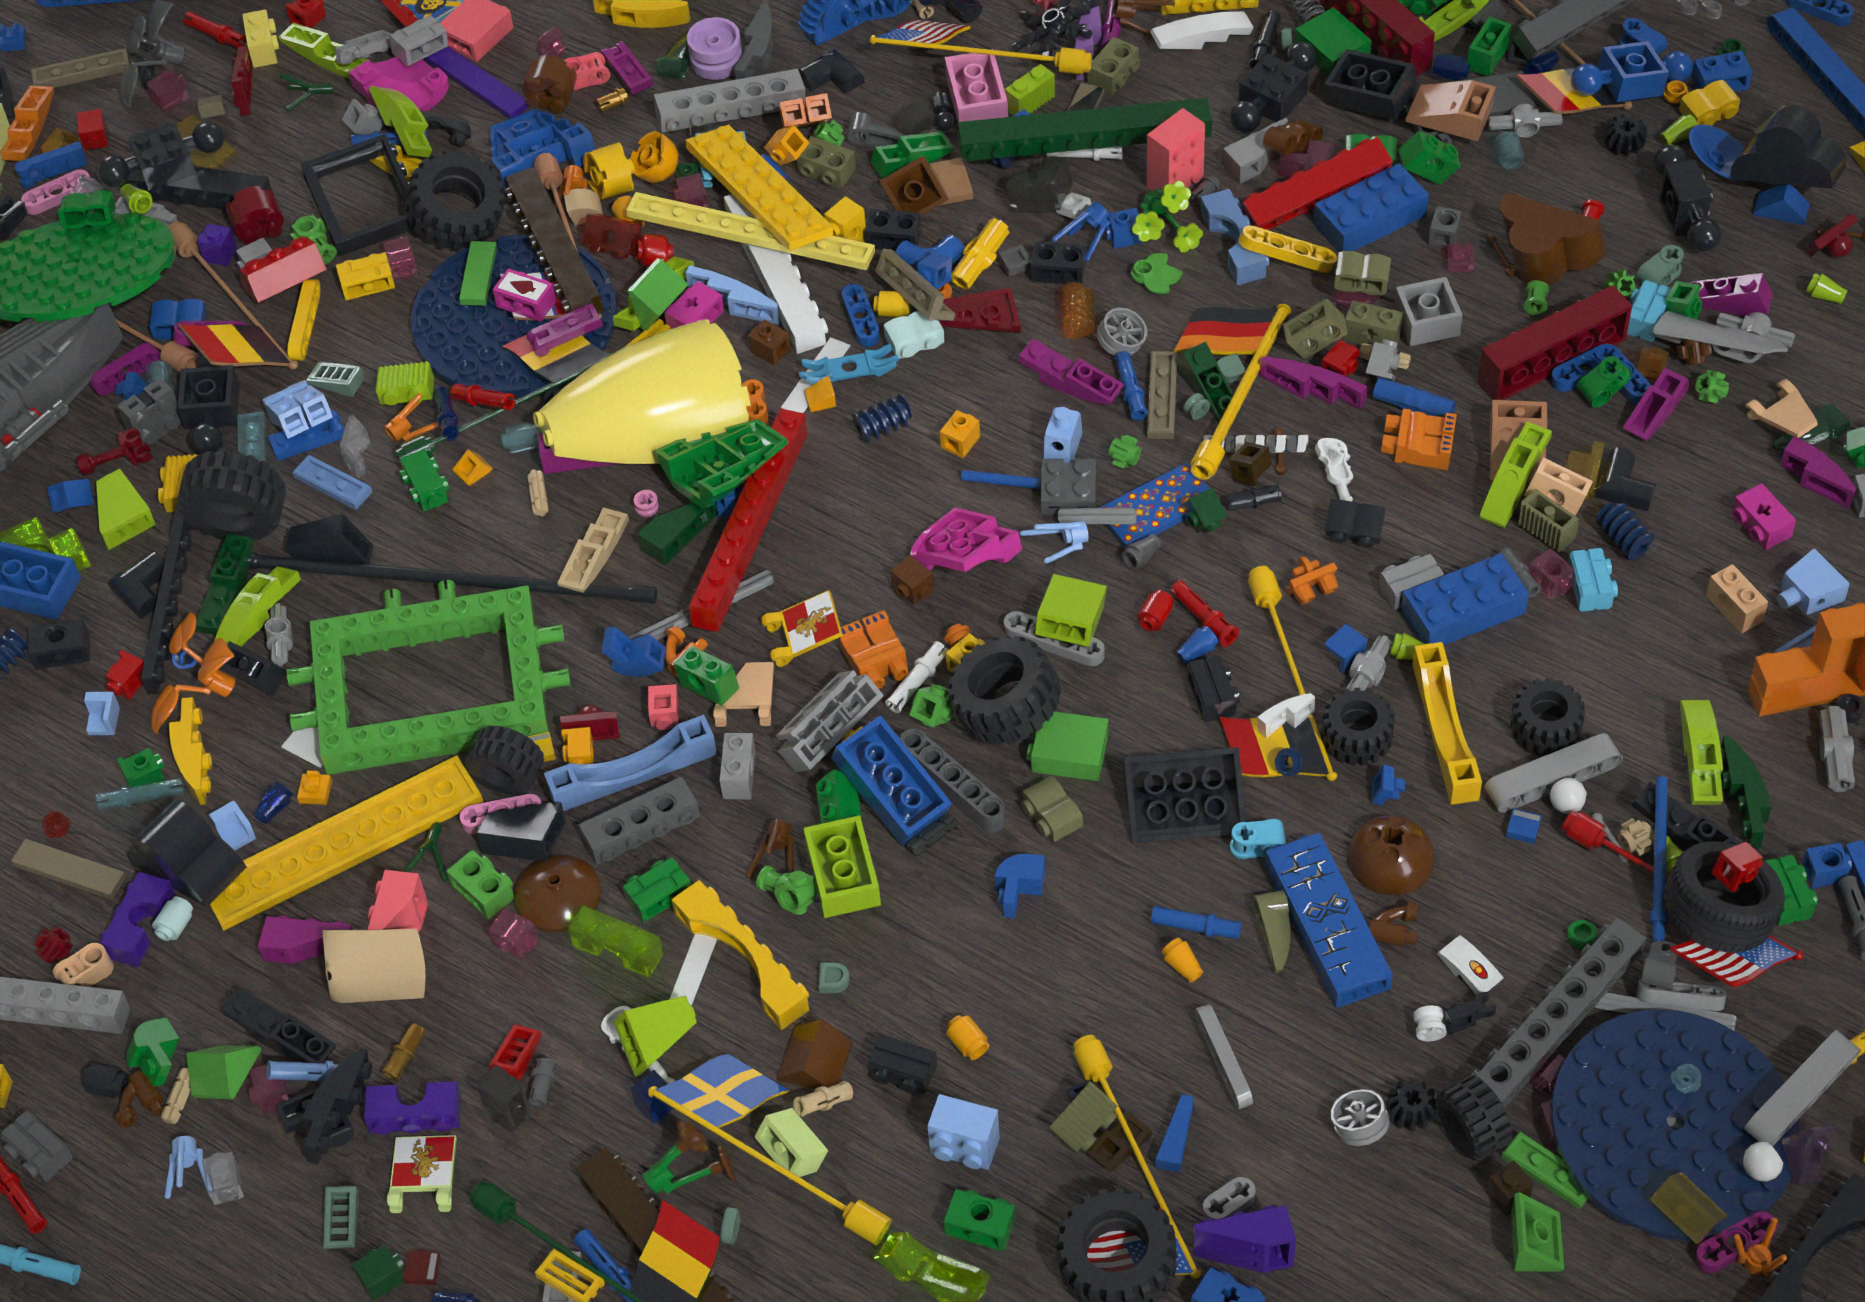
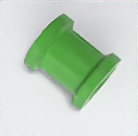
(1536, 297)

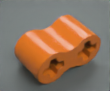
(758, 406)

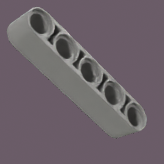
(1537, 777)
(1802, 1089)

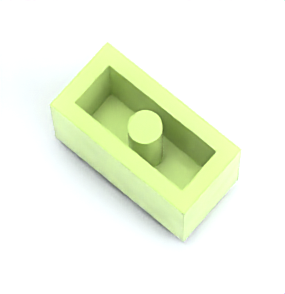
(791, 1142)

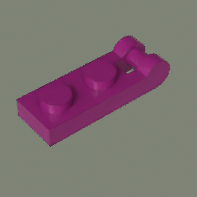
(627, 68)
(563, 329)

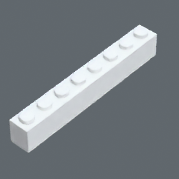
(784, 287)

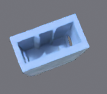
(1063, 428)
(1812, 585)

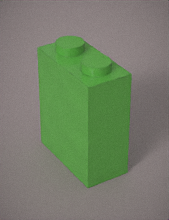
(1070, 746)

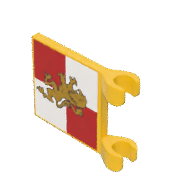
(805, 626)

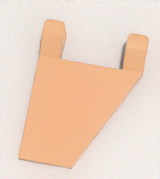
(1788, 414)
(754, 693)

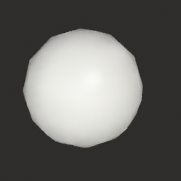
(1568, 795)
(1762, 1162)

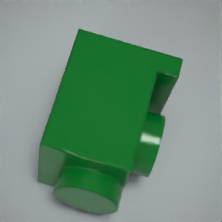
(1684, 299)
(142, 768)

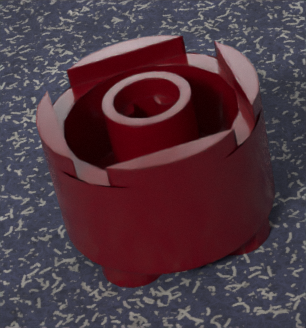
(255, 214)

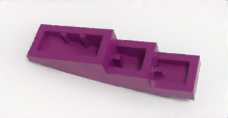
(1306, 378)

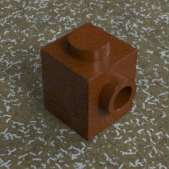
(769, 342)
(912, 580)

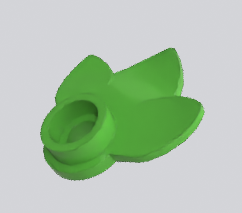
(1155, 273)

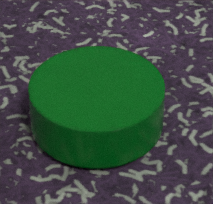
(1581, 933)

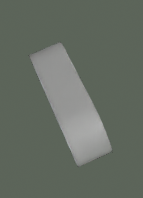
(1225, 1196)

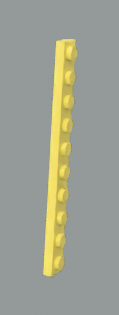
(744, 230)

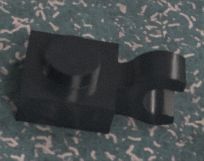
(1465, 1015)

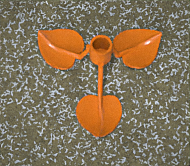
(209, 675)

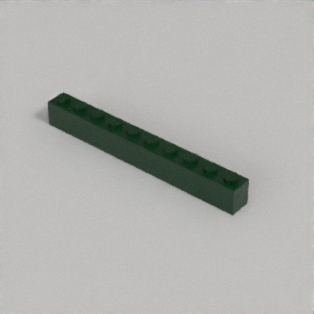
(1071, 129)

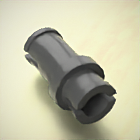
(542, 1077)

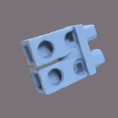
(293, 404)

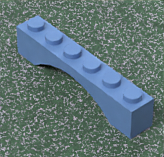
(679, 748)

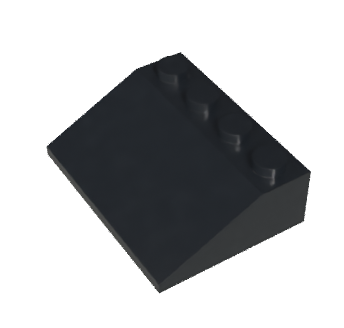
(1184, 794)

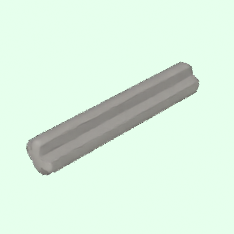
(1098, 515)

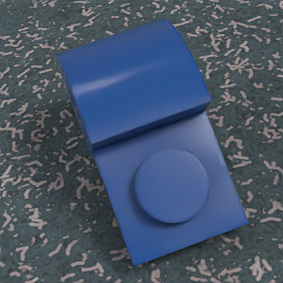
(633, 657)
(1019, 875)

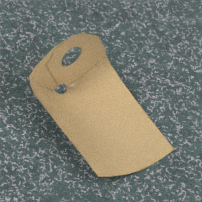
(374, 965)

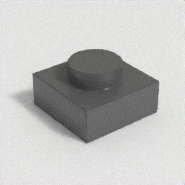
(1015, 260)

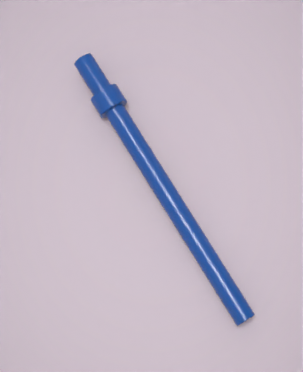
(1658, 915)

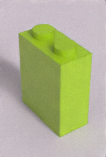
(1070, 610)

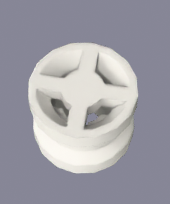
(1429, 1023)

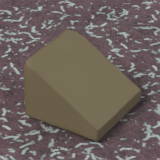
(211, 106)

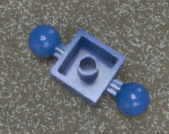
(1631, 72)

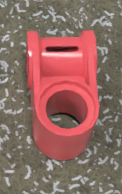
(587, 70)

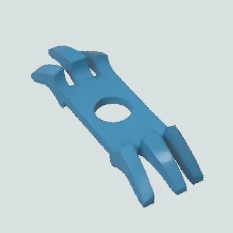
(867, 364)

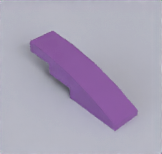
(1094, 24)

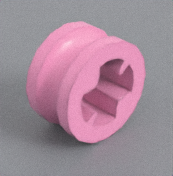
(644, 509)

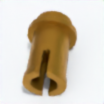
(613, 100)

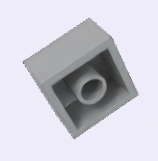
(1428, 311)

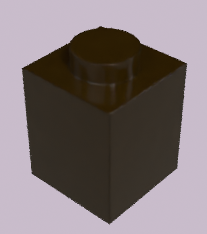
(1506, 1183)

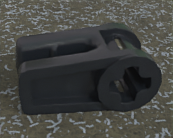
(10, 215)

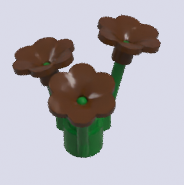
(660, 1174)

